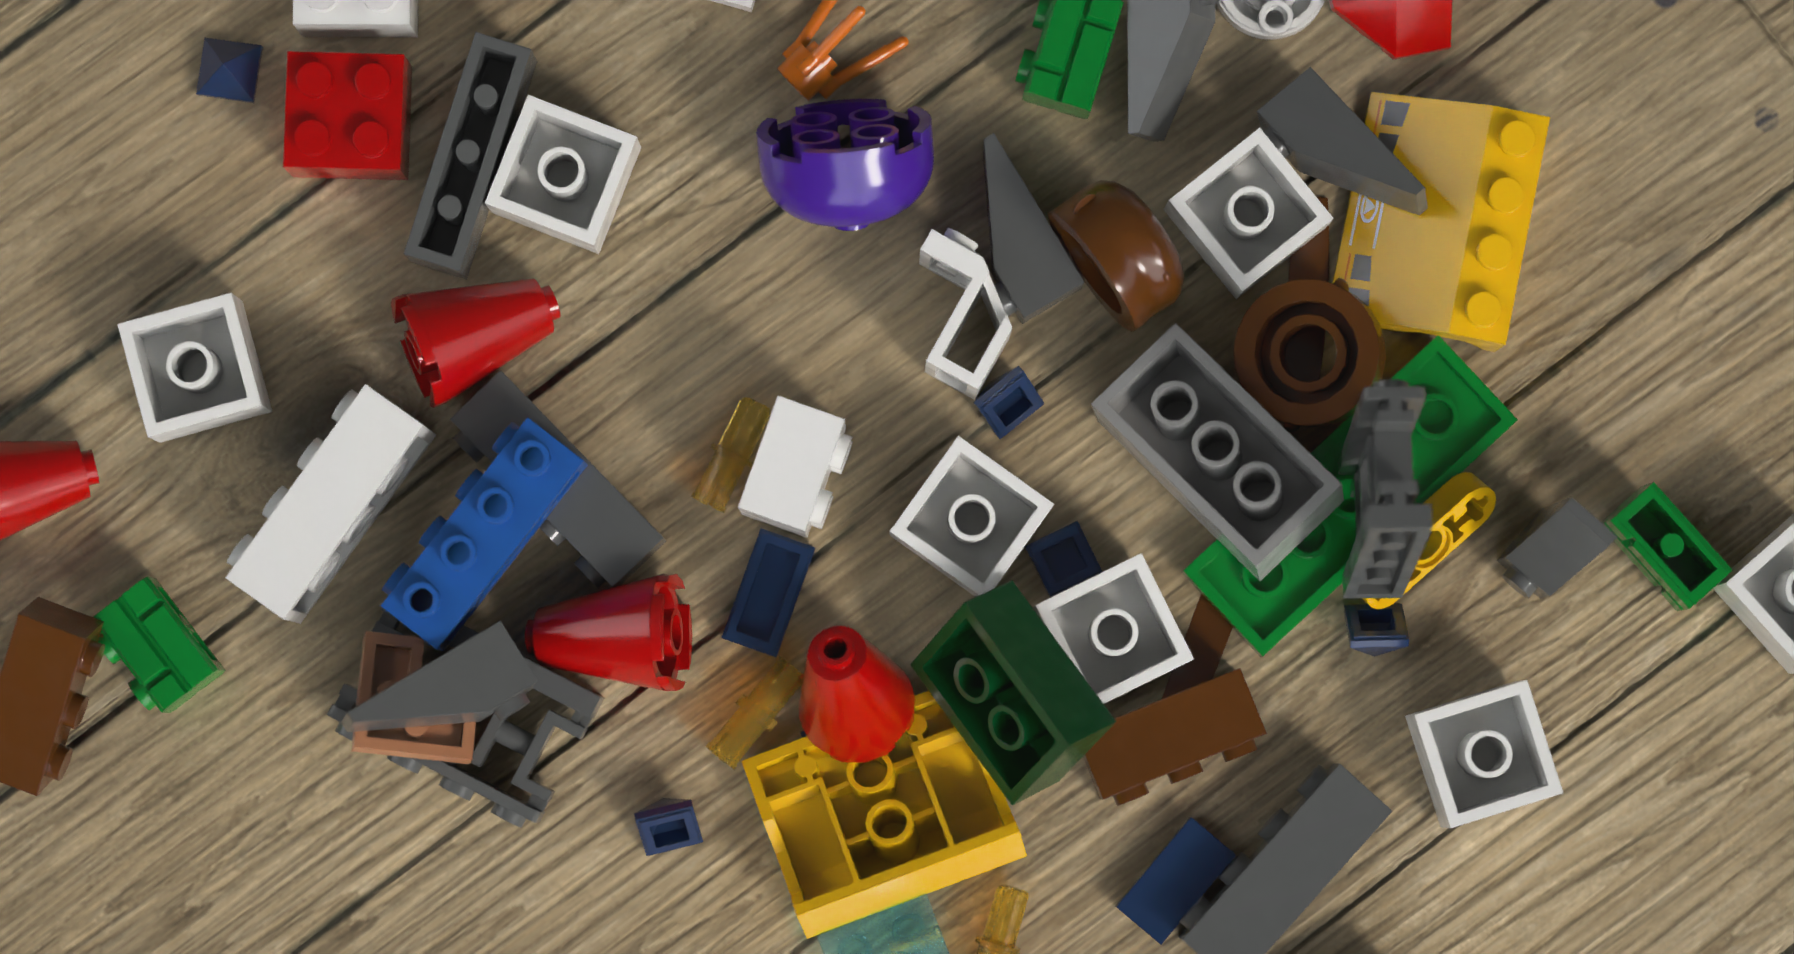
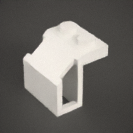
(956, 260)

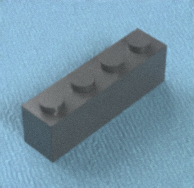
(469, 155)
(592, 512)
(1288, 868)

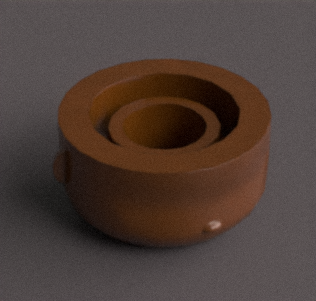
(1119, 251)
(1263, 343)

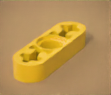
(1456, 513)

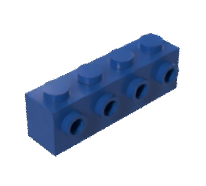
(483, 534)

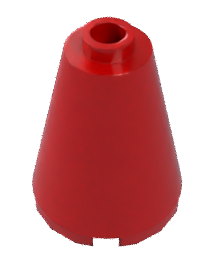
(471, 332)
(41, 481)
(618, 634)
(853, 697)

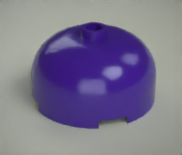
(849, 186)

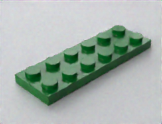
(1452, 431)

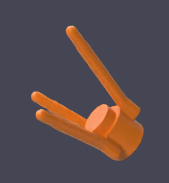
(810, 65)

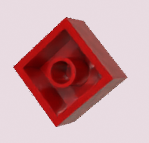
(347, 115)

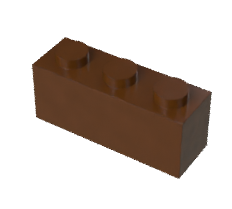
(42, 691)
(1174, 737)

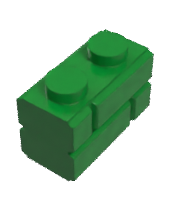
(1069, 54)
(1666, 547)
(156, 646)

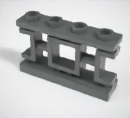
(1387, 521)
(504, 732)

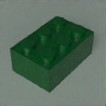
(1012, 692)

